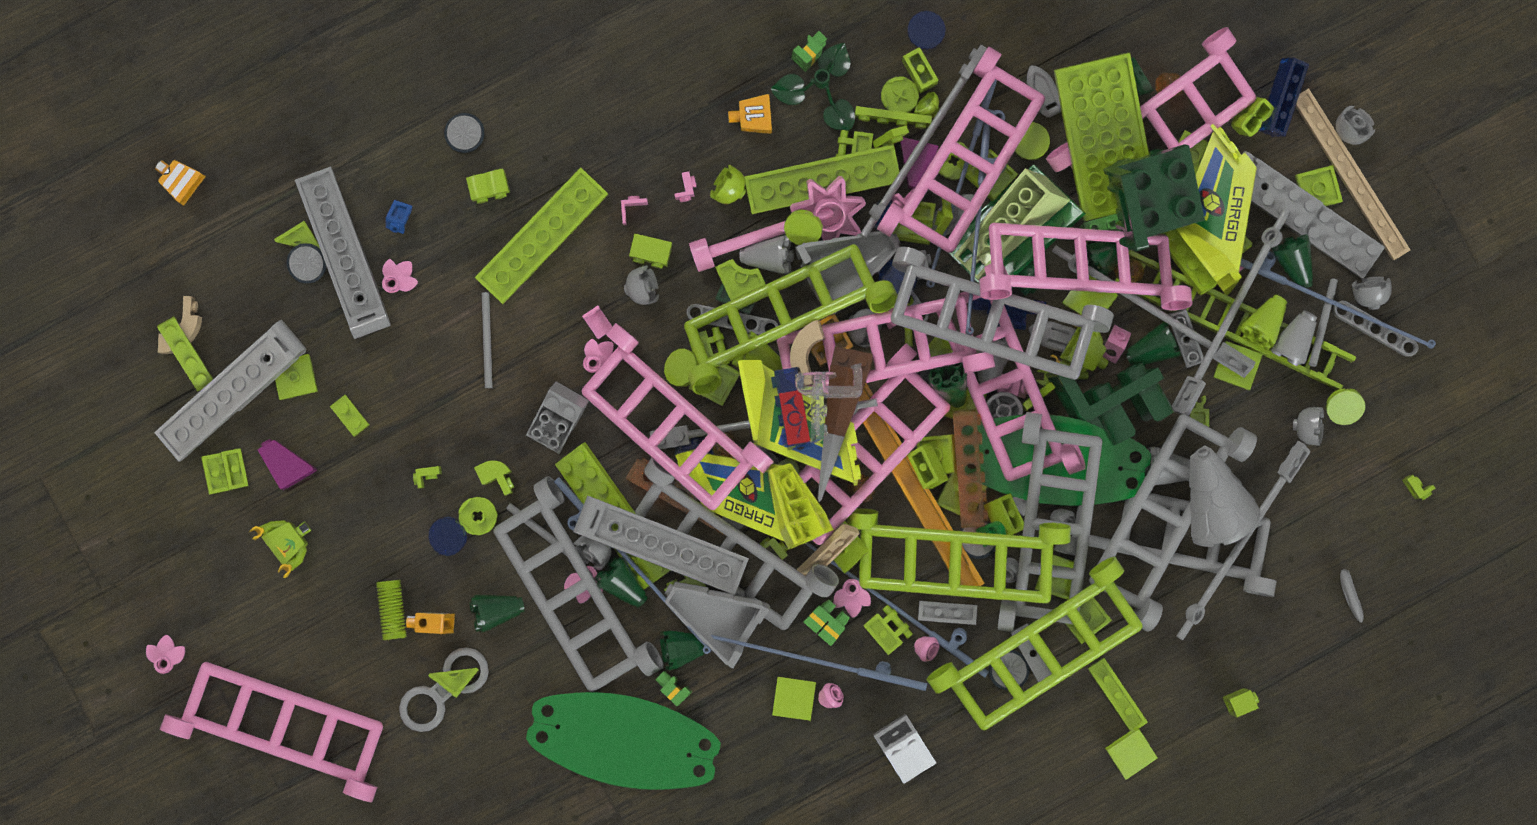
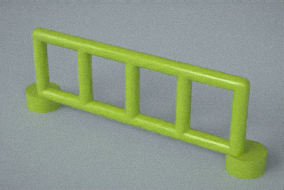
(878, 295)
(1048, 535)
(1104, 576)

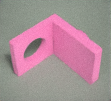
(632, 201)
(597, 322)
(1116, 341)

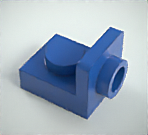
(398, 216)

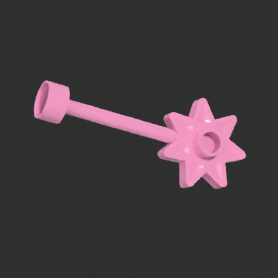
(828, 204)

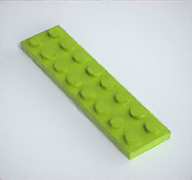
(789, 185)
(541, 235)
(590, 479)

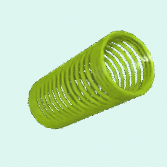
(392, 610)

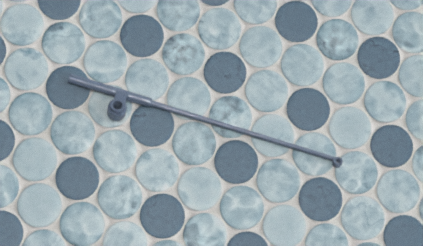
(976, 132)
(984, 154)
(1265, 271)
(571, 523)
(951, 646)
(881, 673)

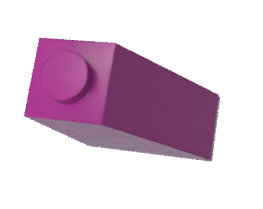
(922, 162)
(284, 464)

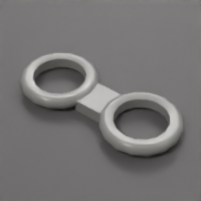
(440, 694)

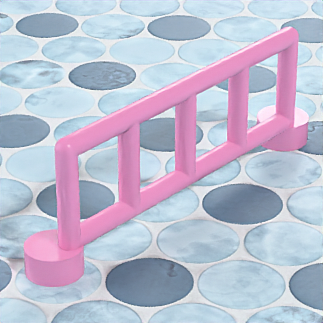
(1216, 47)
(988, 72)
(1000, 286)
(971, 360)
(911, 439)
(1066, 453)
(747, 457)
(355, 779)

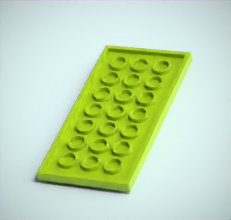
(1100, 126)

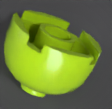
(729, 186)

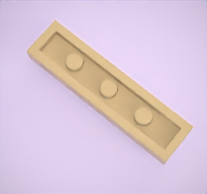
(830, 548)

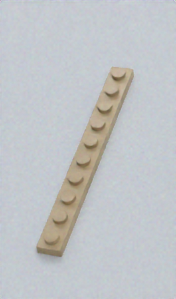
(1351, 175)

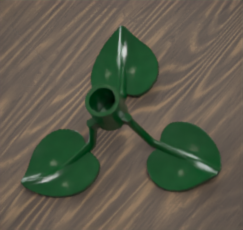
(835, 61)

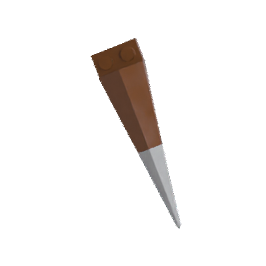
(840, 409)

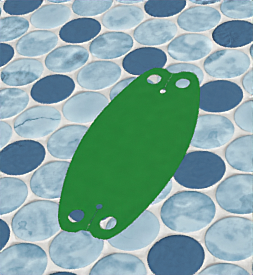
(1110, 481)
(623, 741)

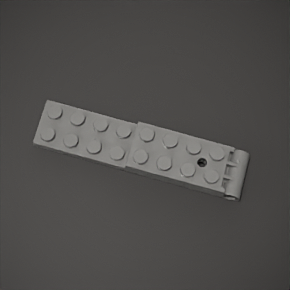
(1309, 216)
(343, 252)
(231, 390)
(661, 545)

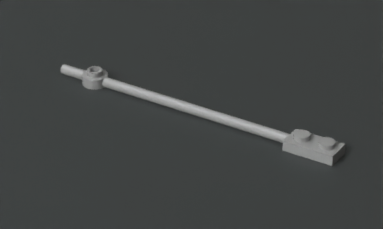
(965, 72)
(1225, 354)
(1194, 385)
(681, 435)
(1287, 472)

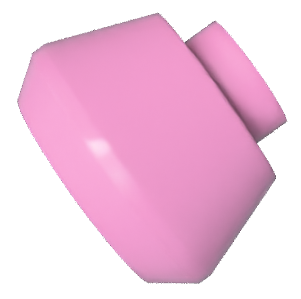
(926, 648)
(831, 696)

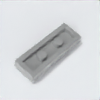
(947, 612)

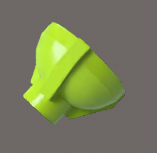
(928, 105)

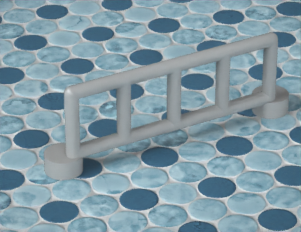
(1092, 318)
(1038, 437)
(1238, 446)
(818, 580)
(1253, 581)
(644, 656)

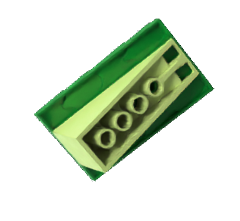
(1027, 201)

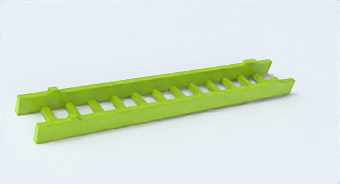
(1321, 377)

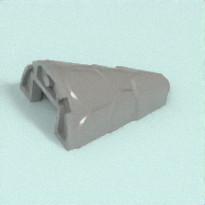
(843, 276)
(1219, 502)
(716, 614)

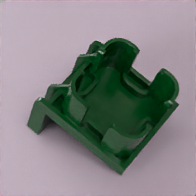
(1154, 194)
(1102, 403)

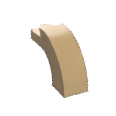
(190, 324)
(803, 344)

